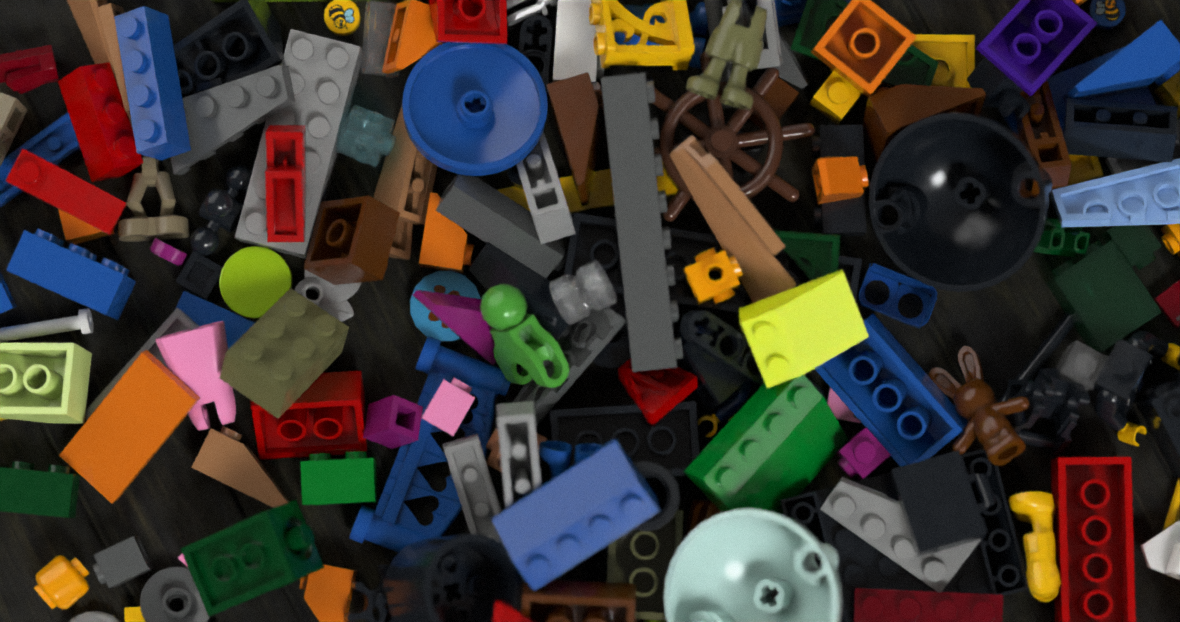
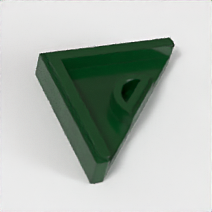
(811, 252)

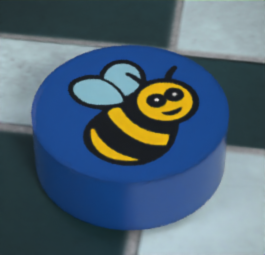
(1107, 12)

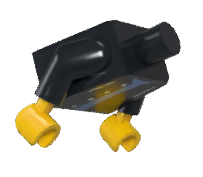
(1124, 378)

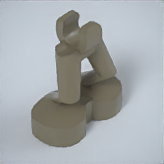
(148, 228)

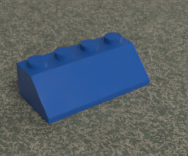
(893, 396)
(575, 514)

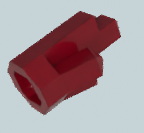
(28, 68)

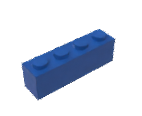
(152, 83)

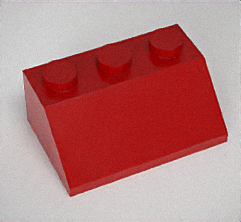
(322, 420)

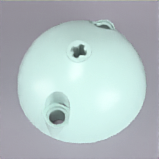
(737, 562)

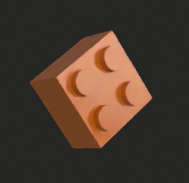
(863, 45)

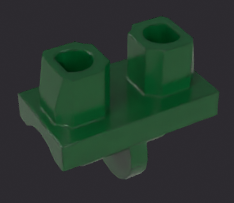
(1062, 240)

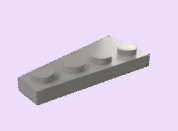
(883, 526)

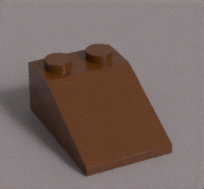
(896, 108)
(578, 114)

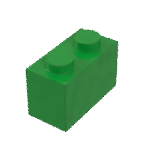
(339, 480)

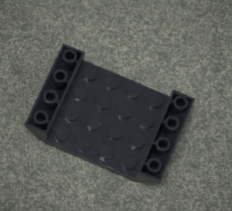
(991, 567)

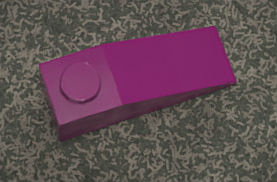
(463, 318)

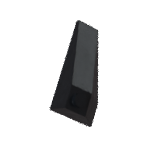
(229, 47)

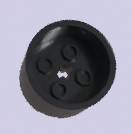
(452, 580)

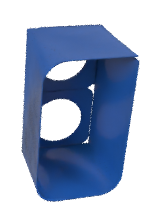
(892, 278)

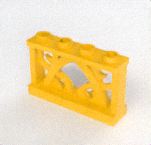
(673, 35)

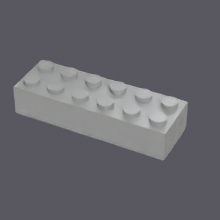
(323, 88)

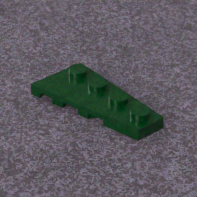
(818, 16)

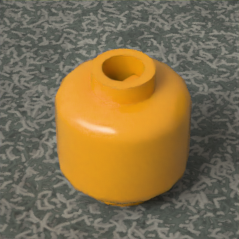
(62, 582)

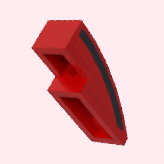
(286, 183)

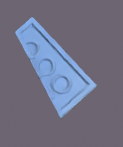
(1122, 199)

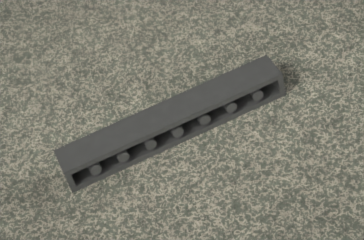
(639, 222)

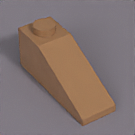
(237, 466)

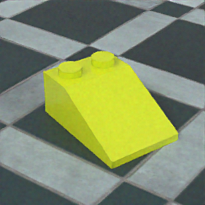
(802, 327)

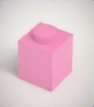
(449, 406)

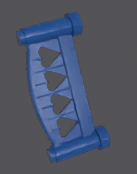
(392, 522)

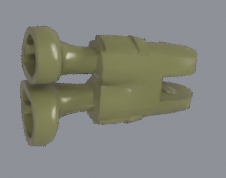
(735, 45)

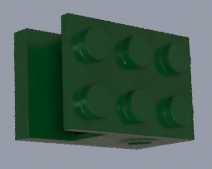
(252, 557)

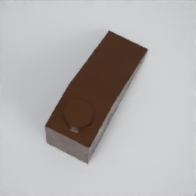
(1044, 136)

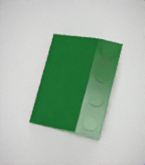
(769, 448)

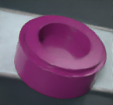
(167, 252)

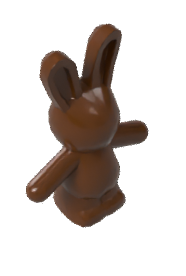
(978, 405)

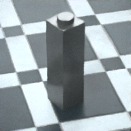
(501, 223)

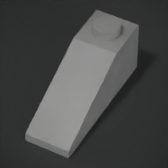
(545, 194)

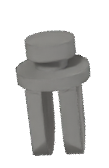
(535, 9)

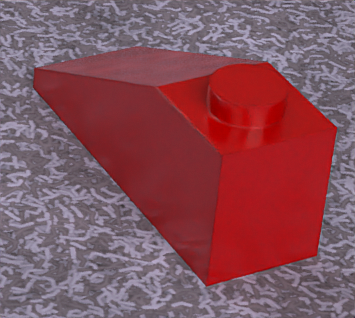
(65, 191)

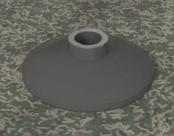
(170, 586)

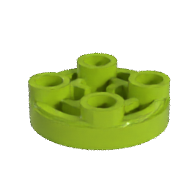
(254, 281)

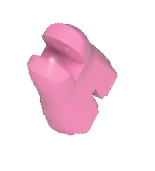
(197, 361)

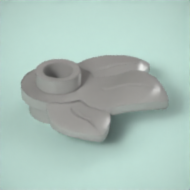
(330, 297)

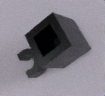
(999, 89)

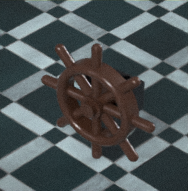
(726, 142)

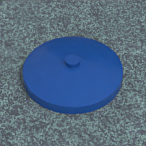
(474, 107)

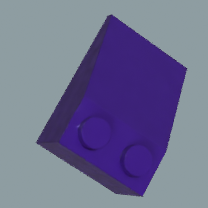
(1036, 40)

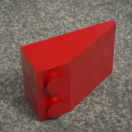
(469, 21)

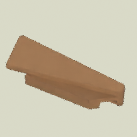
(733, 221)

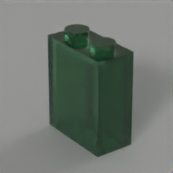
(1102, 295)

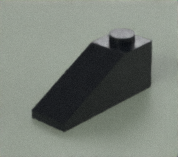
(496, 267)

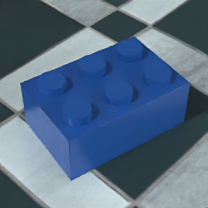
(72, 272)

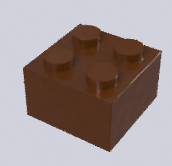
(351, 240)

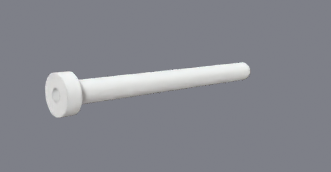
(81, 321)

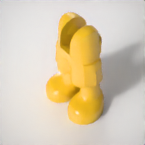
(1039, 545)

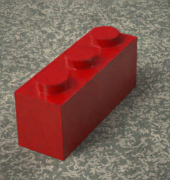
(100, 121)

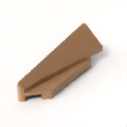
(99, 31)
(405, 187)

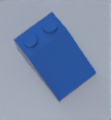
(1144, 61)

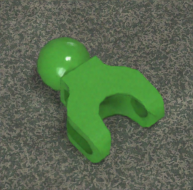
(521, 339)

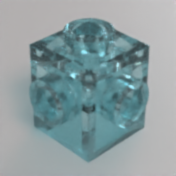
(366, 136)

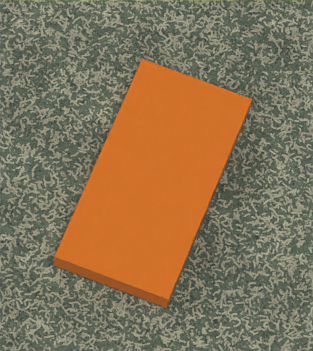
(129, 426)

